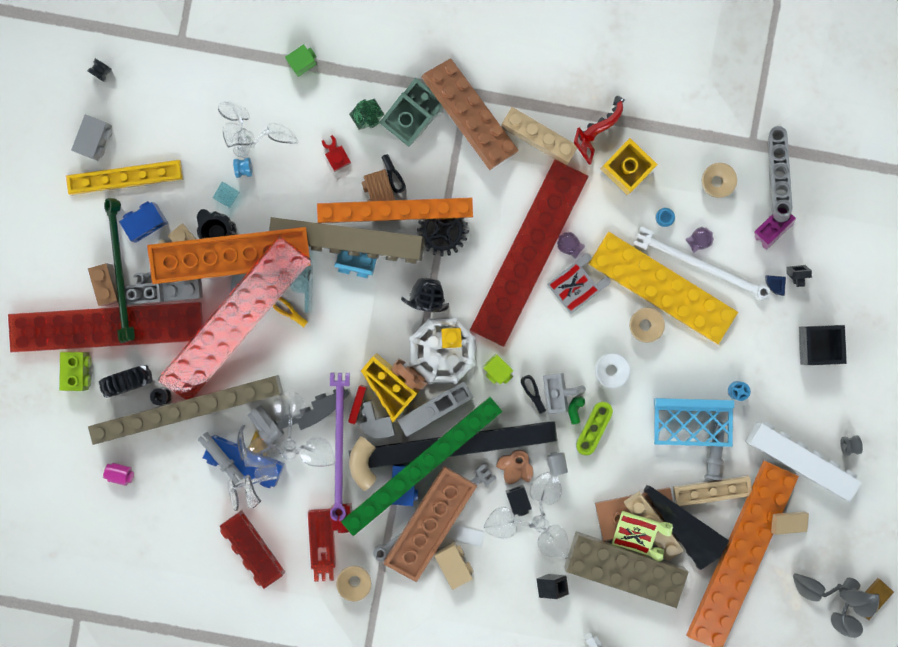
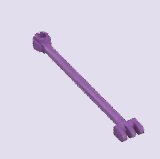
(339, 442)

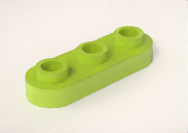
(594, 437)

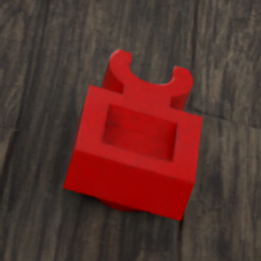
(337, 156)

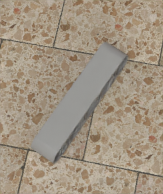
(782, 165)

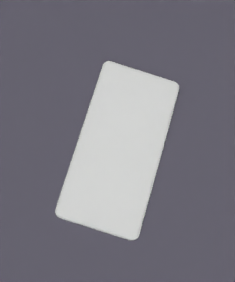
(465, 535)

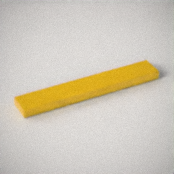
(124, 177)

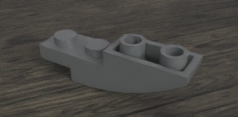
(322, 407)

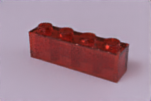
(252, 549)

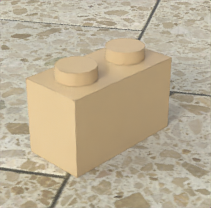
(453, 565)

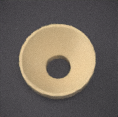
(728, 178)
(656, 321)
(350, 592)

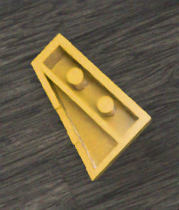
(389, 387)

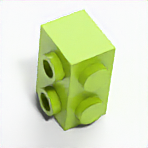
(498, 370)
(74, 371)

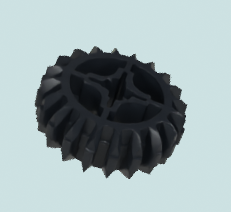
(428, 240)
(125, 381)

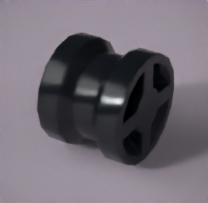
(99, 70)

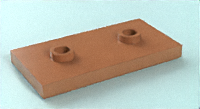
(610, 511)

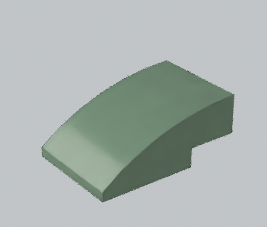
(412, 112)

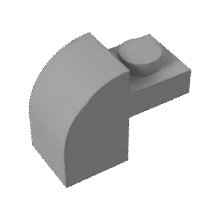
(376, 427)

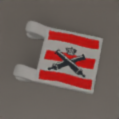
(575, 286)

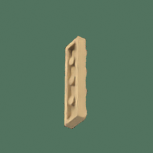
(712, 491)
(640, 506)

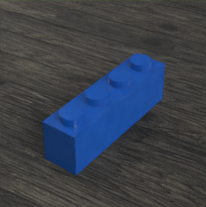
(231, 450)

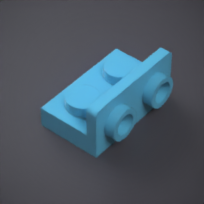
(362, 265)

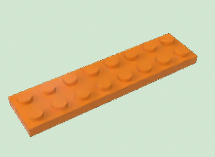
(217, 255)

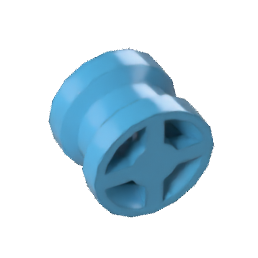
(242, 167)
(742, 392)

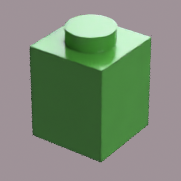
(301, 60)

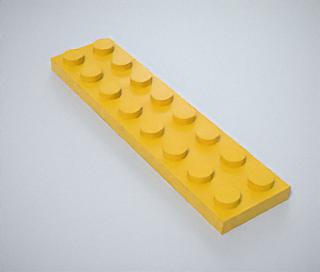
(663, 288)

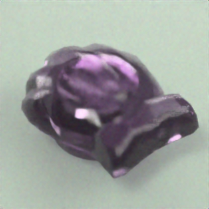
(700, 239)
(570, 244)

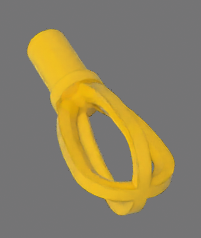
(294, 316)

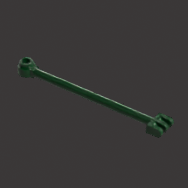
(126, 333)

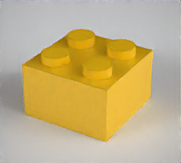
(628, 166)

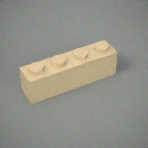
(539, 136)

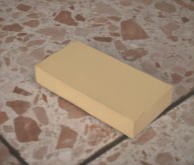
(790, 523)

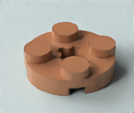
(411, 376)

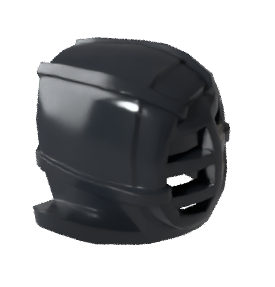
(214, 224)
(427, 296)

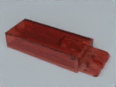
(321, 535)

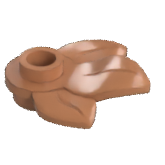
(515, 470)

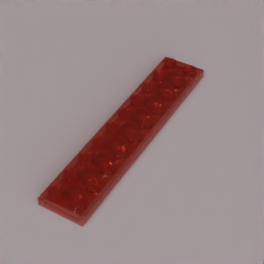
(529, 253)
(234, 318)
(99, 327)

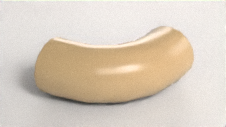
(359, 463)

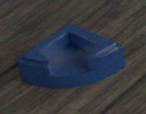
(776, 284)

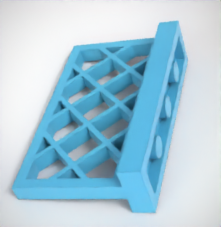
(693, 405)

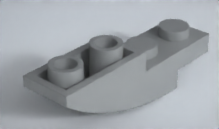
(163, 292)
(435, 409)

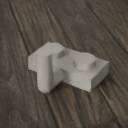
(557, 393)

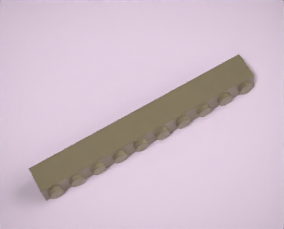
(185, 409)

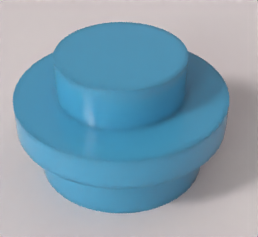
(665, 217)

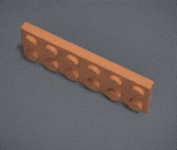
(470, 113)
(430, 524)

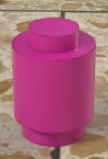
(118, 474)

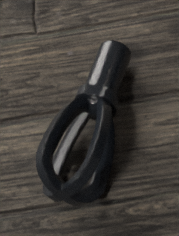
(390, 168)
(536, 399)

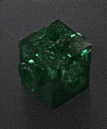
(369, 111)

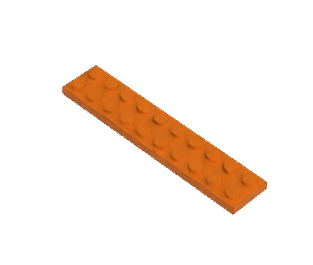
(741, 556)

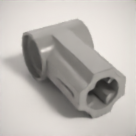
(265, 424)
(557, 463)

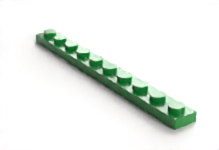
(421, 466)

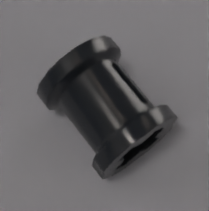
(156, 392)

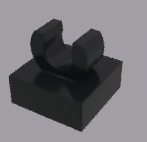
(798, 274)

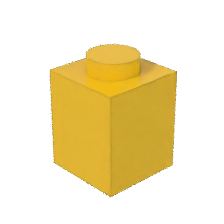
(451, 338)

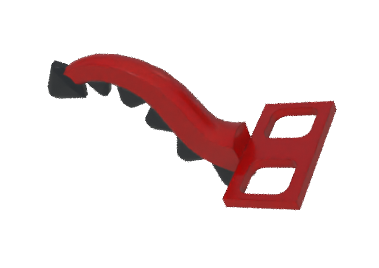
(594, 129)

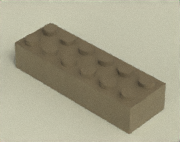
(626, 570)

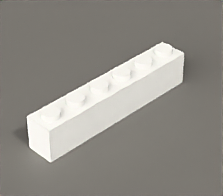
(803, 461)

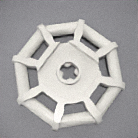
(434, 359)

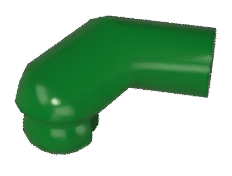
(573, 408)

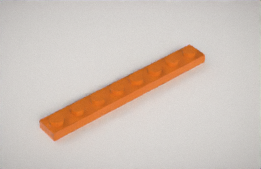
(395, 210)

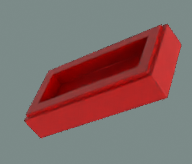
(357, 404)

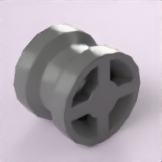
(851, 445)

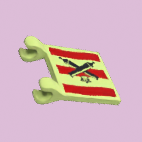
(639, 534)

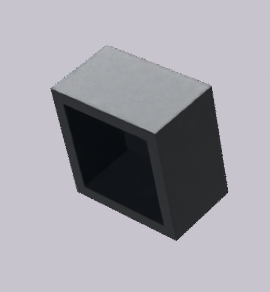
(822, 345)

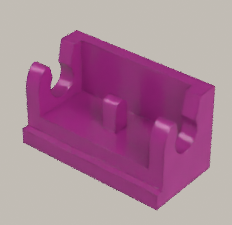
(772, 230)

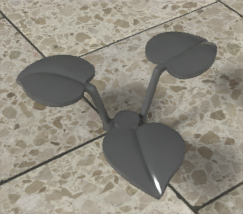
(862, 602)

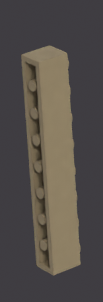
(357, 240)

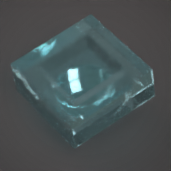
(226, 194)

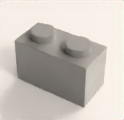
(92, 137)

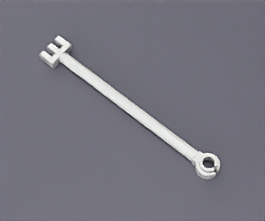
(647, 240)

